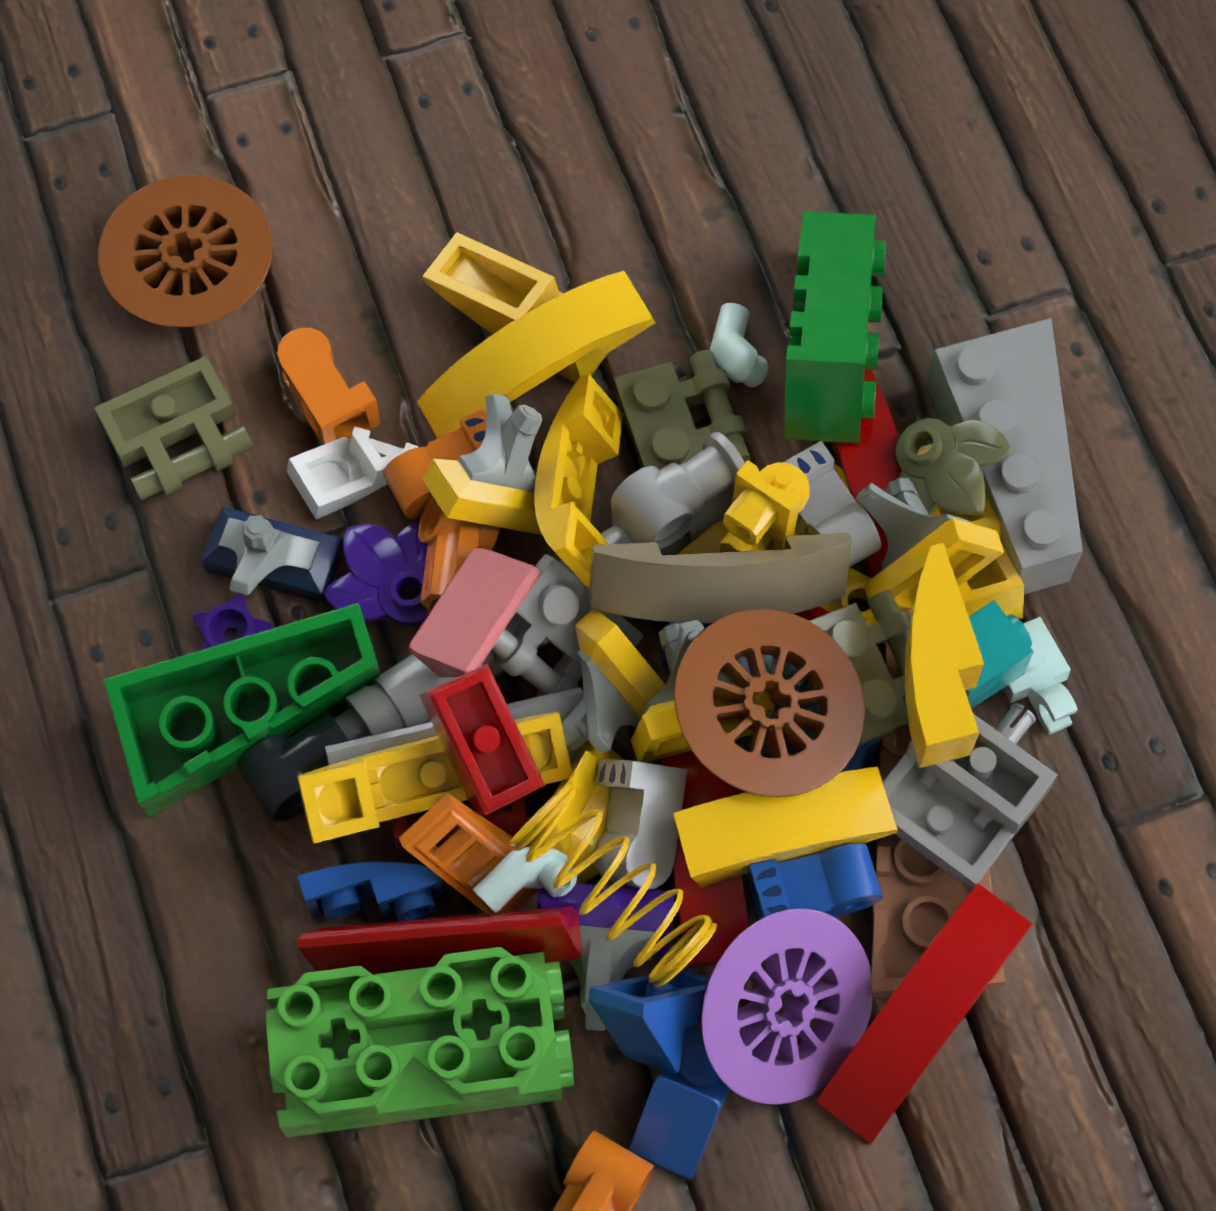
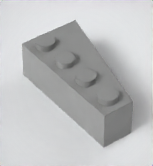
(1016, 388)

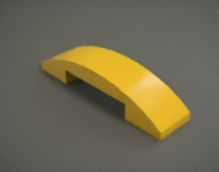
(537, 347)
(579, 439)
(410, 780)

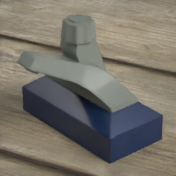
(271, 555)

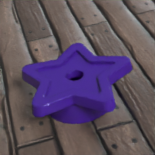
(227, 617)

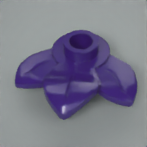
(379, 571)

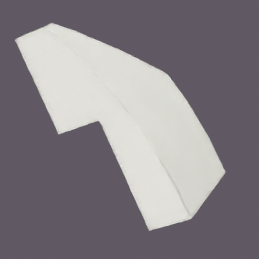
(341, 471)

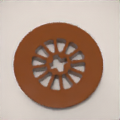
(185, 198)
(817, 660)

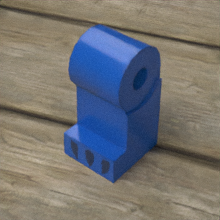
(828, 882)

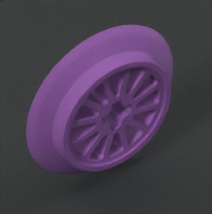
(841, 1019)

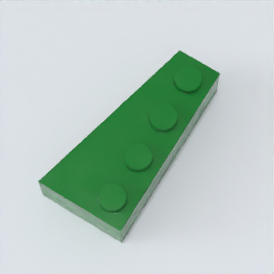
(830, 328)
(206, 709)

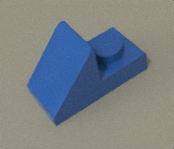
(650, 1020)
(681, 1111)

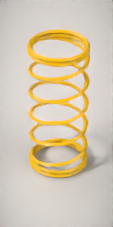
(681, 952)

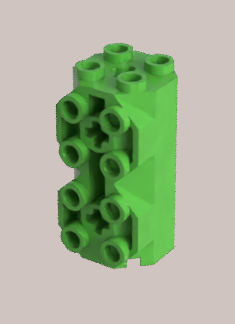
(417, 1041)

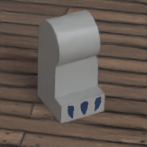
(832, 506)
(641, 809)

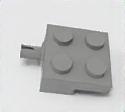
(973, 805)

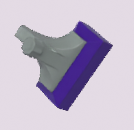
(603, 959)

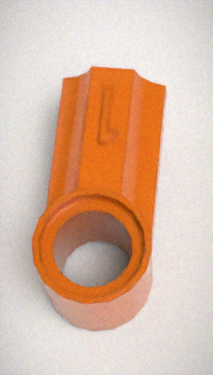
(447, 548)
(604, 1177)

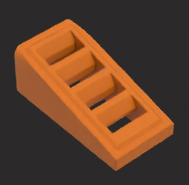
(461, 872)

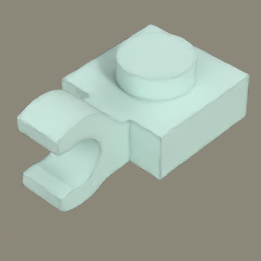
(1043, 681)

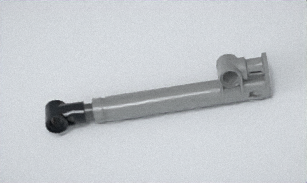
(647, 507)

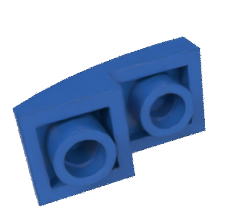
(399, 888)

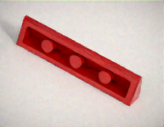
(424, 942)

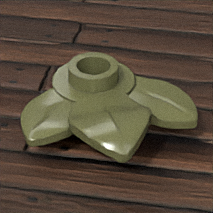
(951, 469)

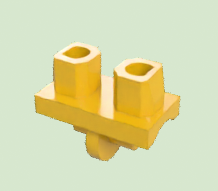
(764, 507)

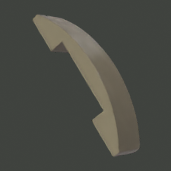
(705, 587)

